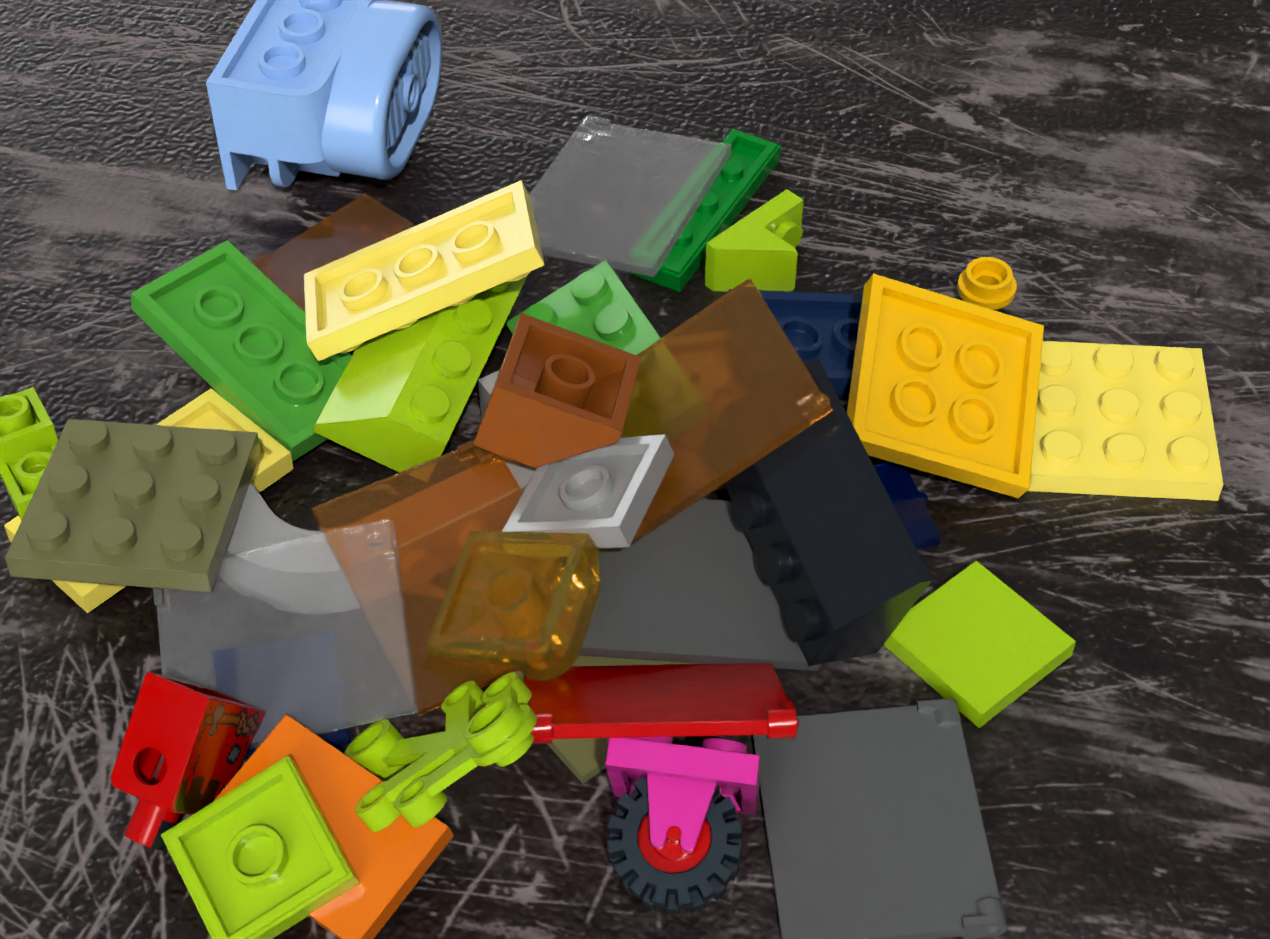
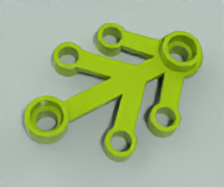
(478, 732)

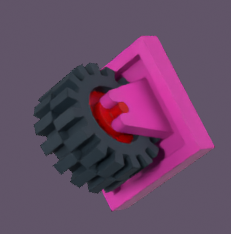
(677, 817)

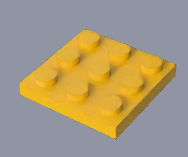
(946, 386)

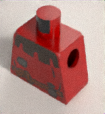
(179, 752)

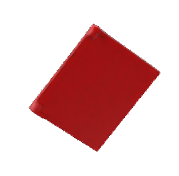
(662, 702)

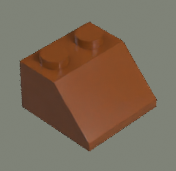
(556, 395)

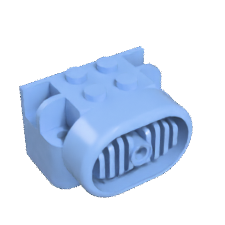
(325, 88)

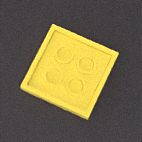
(1124, 423)

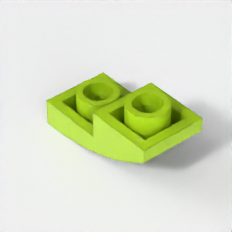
(25, 445)

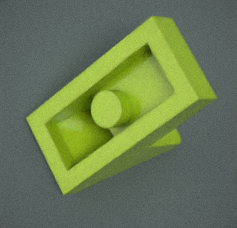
(758, 248)

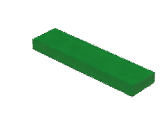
(734, 187)

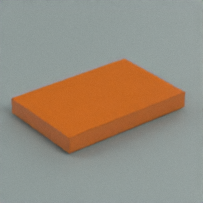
(384, 861)

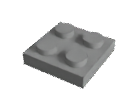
(595, 491)

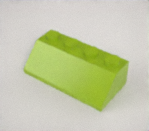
(413, 382)

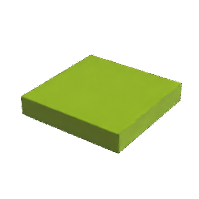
(979, 643)
(260, 856)

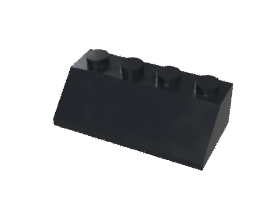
(829, 538)

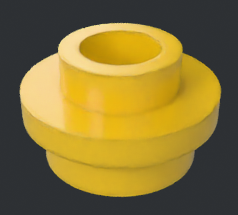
(987, 283)

